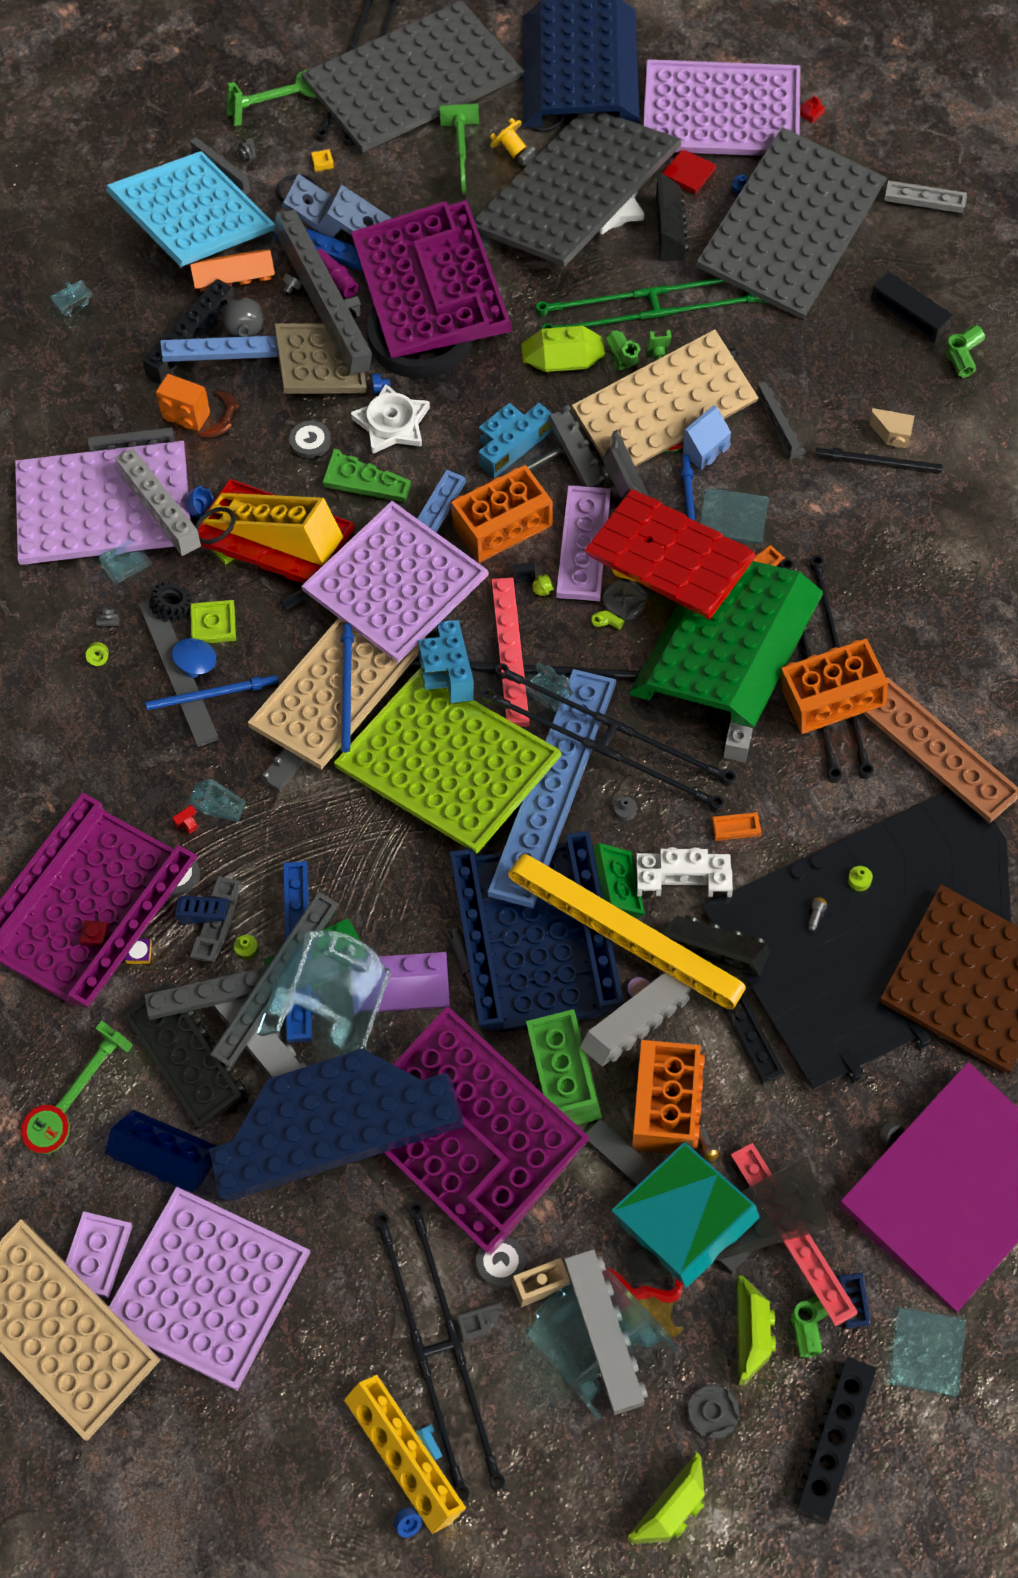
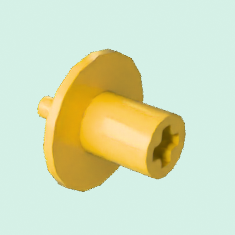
(509, 139)

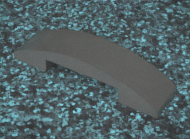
(214, 933)

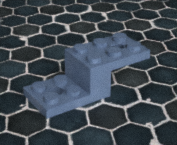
(330, 213)

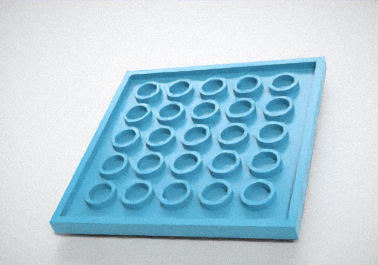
(190, 208)

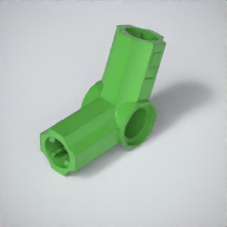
(959, 347)
(624, 352)
(807, 1331)

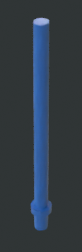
(347, 639)

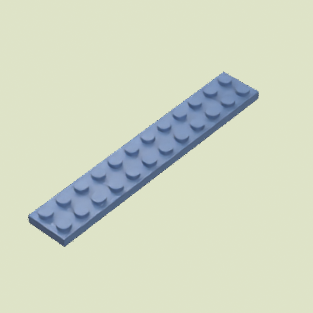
(549, 802)

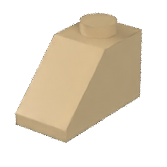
(892, 427)
(540, 1282)

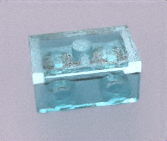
(121, 565)
(553, 682)

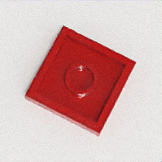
(689, 171)

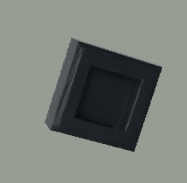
(523, 572)

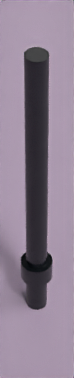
(837, 454)

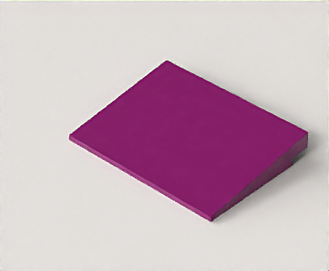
(431, 279)
(510, 1140)
(947, 1190)

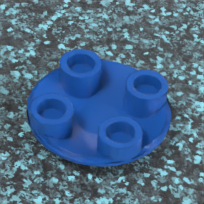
(193, 656)

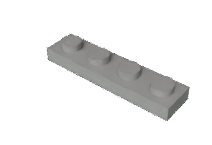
(925, 196)

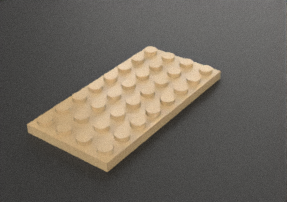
(665, 398)
(307, 706)
(65, 1334)

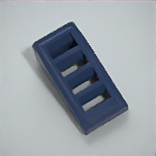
(187, 906)
(861, 1289)

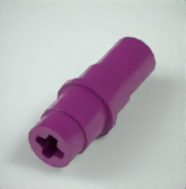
(340, 275)

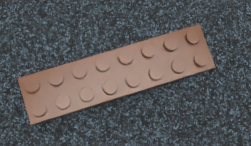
(944, 754)

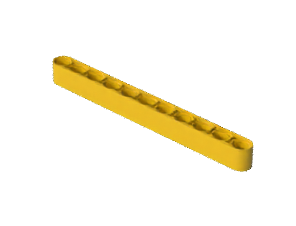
(627, 931)

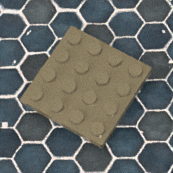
(311, 361)

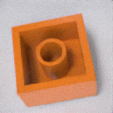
(183, 402)

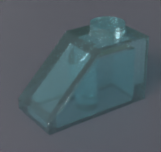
(216, 800)

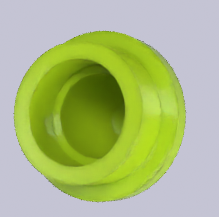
(542, 585)

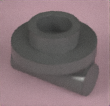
(247, 150)
(526, 156)
(108, 617)

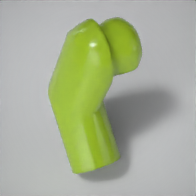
(606, 618)

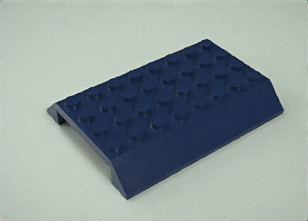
(579, 59)
(534, 958)

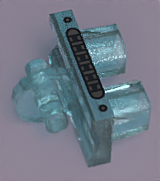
(71, 296)

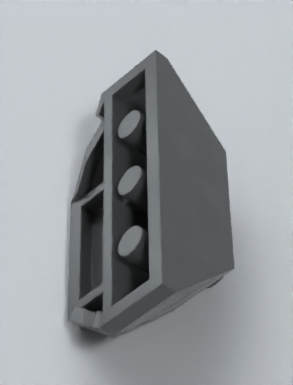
(621, 468)

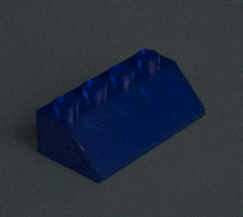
(160, 1150)

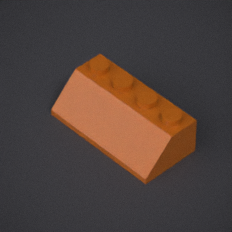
(233, 268)

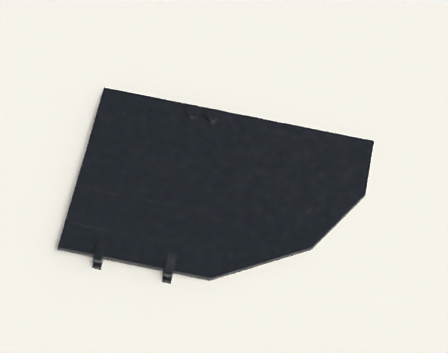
(828, 982)

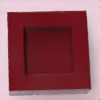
(94, 933)

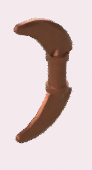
(224, 425)

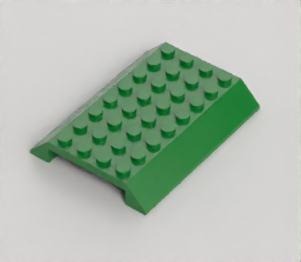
(739, 651)

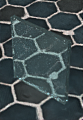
(735, 514)
(928, 1352)

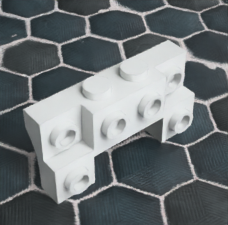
(684, 867)

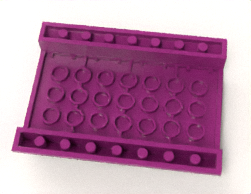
(91, 872)

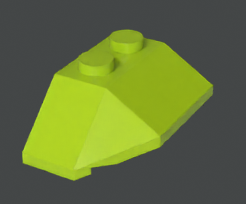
(563, 349)
(753, 1330)
(673, 1507)

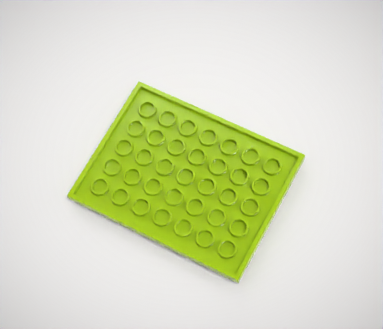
(448, 762)

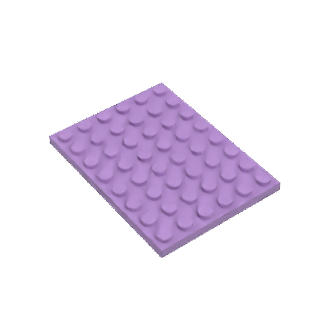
(722, 104)
(84, 507)

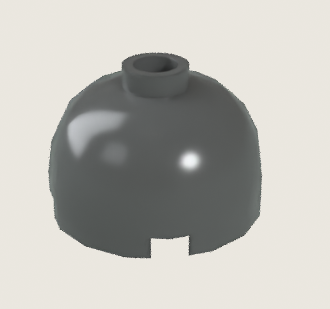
(242, 318)

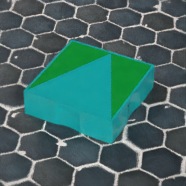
(685, 1214)

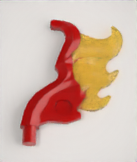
(657, 1303)

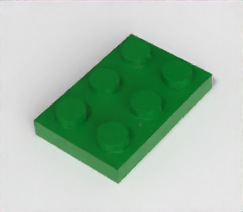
(618, 878)

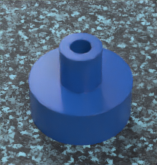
(738, 184)
(379, 383)
(407, 1522)

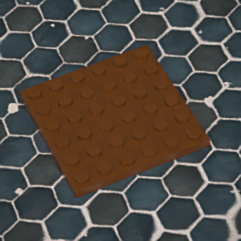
(961, 978)

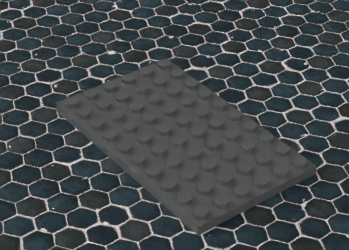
(410, 74)
(575, 185)
(791, 223)

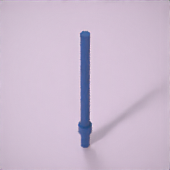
(686, 476)
(254, 683)

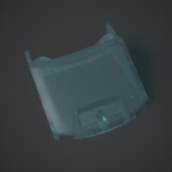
(335, 980)
(566, 1345)

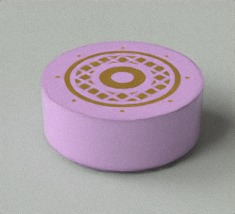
(636, 985)

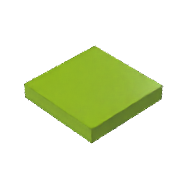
(213, 621)

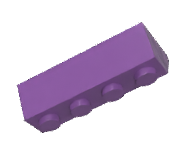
(416, 982)

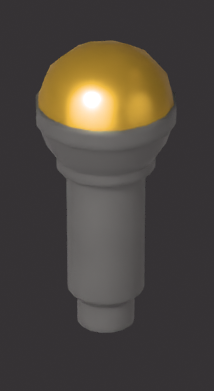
(818, 906)
(709, 1150)

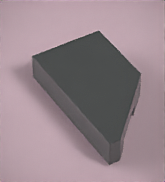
(478, 1322)

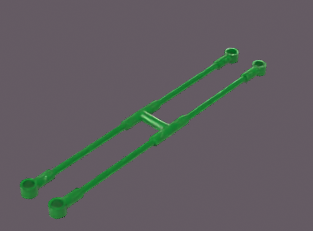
(652, 292)

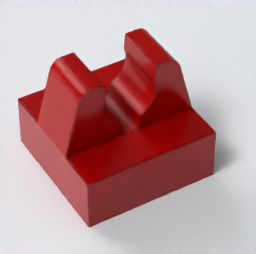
(812, 109)
(186, 819)

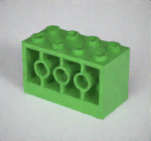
(564, 1066)

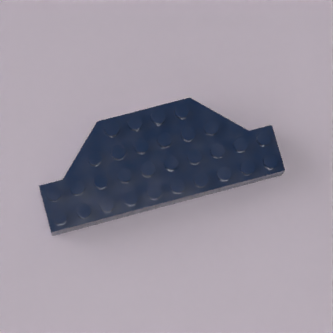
(330, 1119)

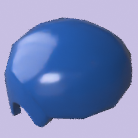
(198, 501)

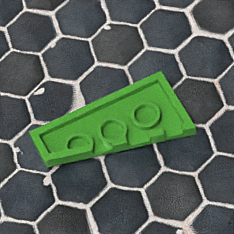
(356, 477)

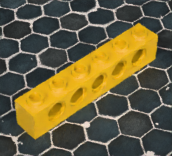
(404, 1454)

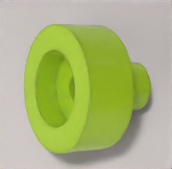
(97, 654)
(860, 878)
(246, 947)

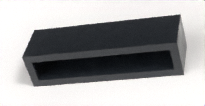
(912, 307)

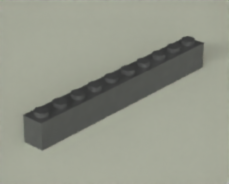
(323, 292)

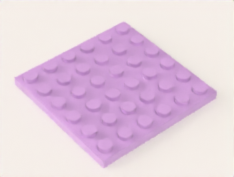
(395, 581)
(208, 1287)

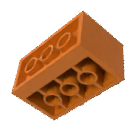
(502, 513)
(834, 685)
(668, 1096)

